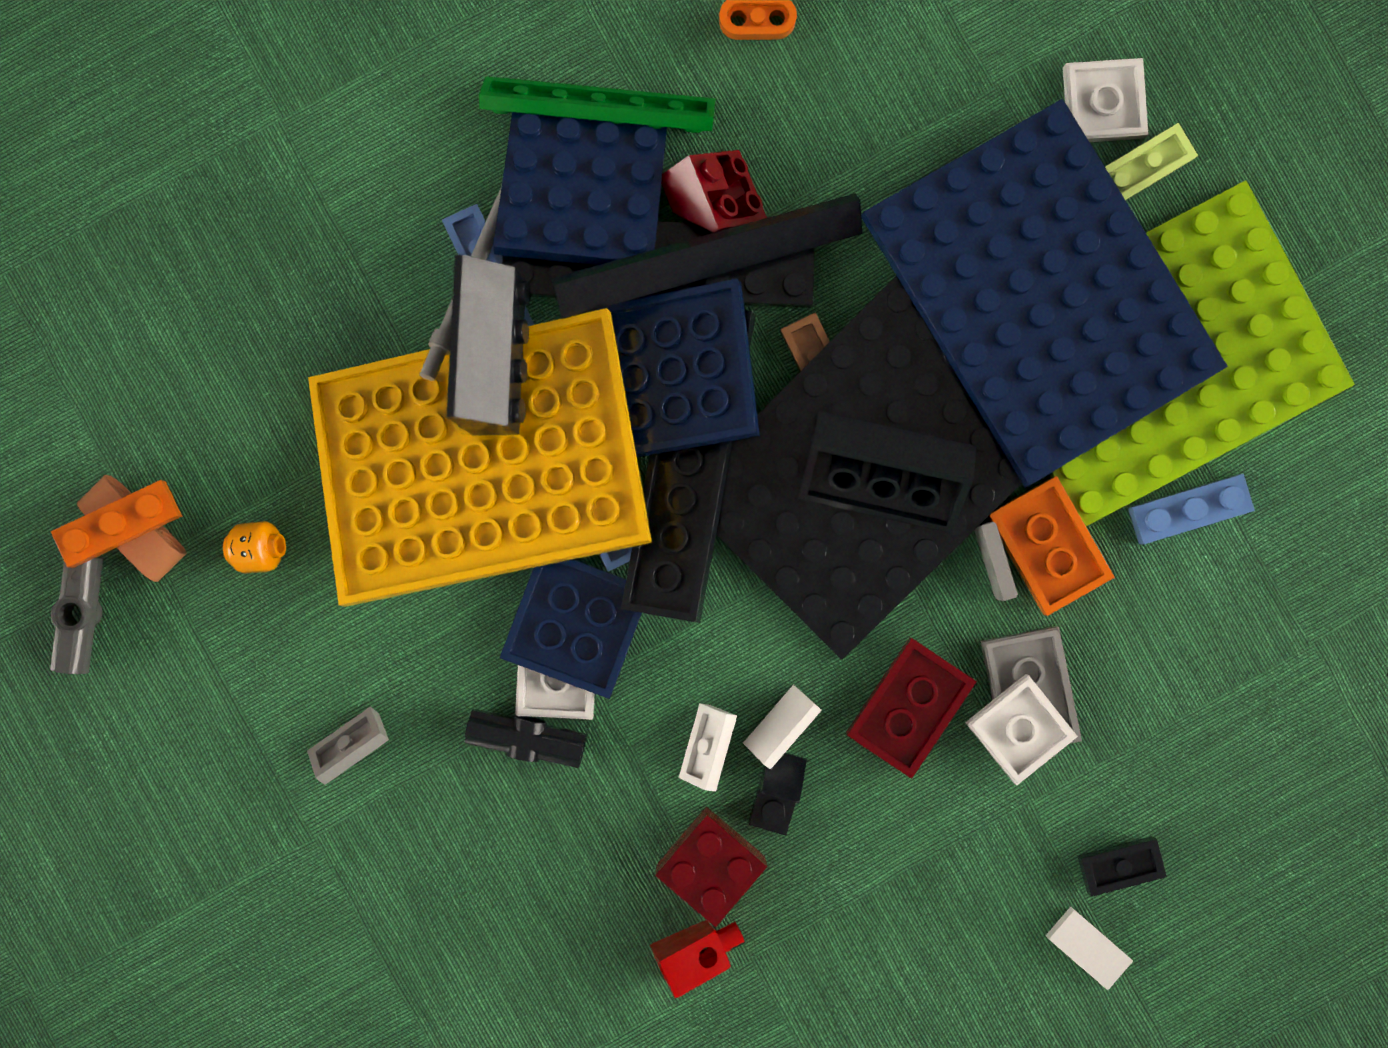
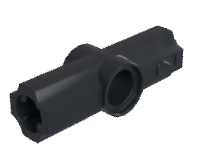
(525, 738)

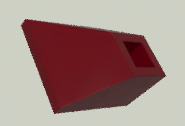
(713, 190)

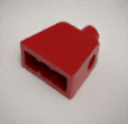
(681, 957)

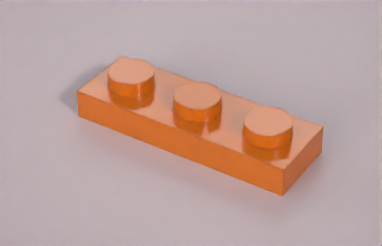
(116, 524)

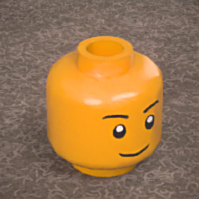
(254, 547)

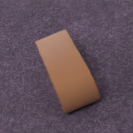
(151, 553)

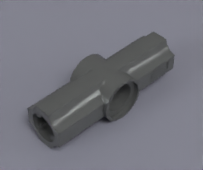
(75, 639)

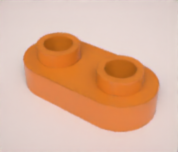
(757, 19)

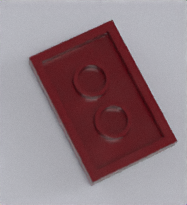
(910, 707)

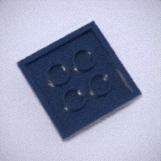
(572, 626)

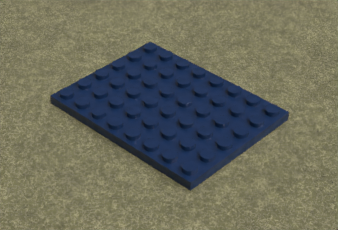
(1043, 292)

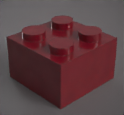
(711, 866)

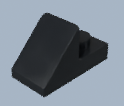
(778, 793)

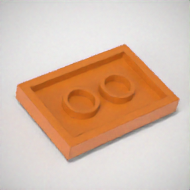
(1050, 546)

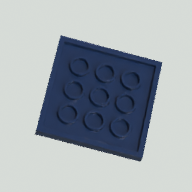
(579, 189)
(686, 367)

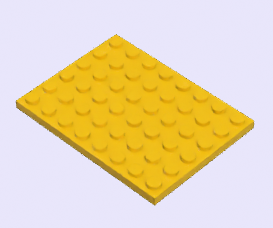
(435, 507)

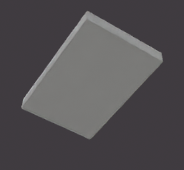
(1039, 656)

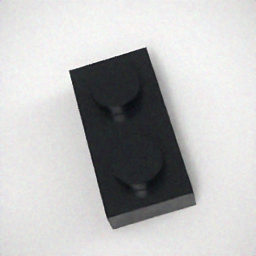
(1122, 866)

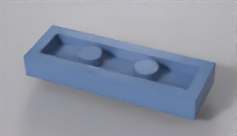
(1191, 509)

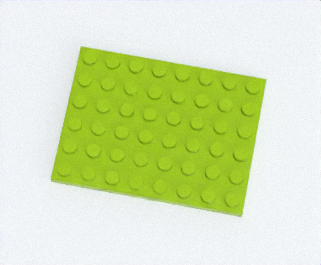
(1263, 329)

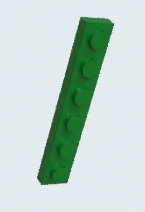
(597, 103)

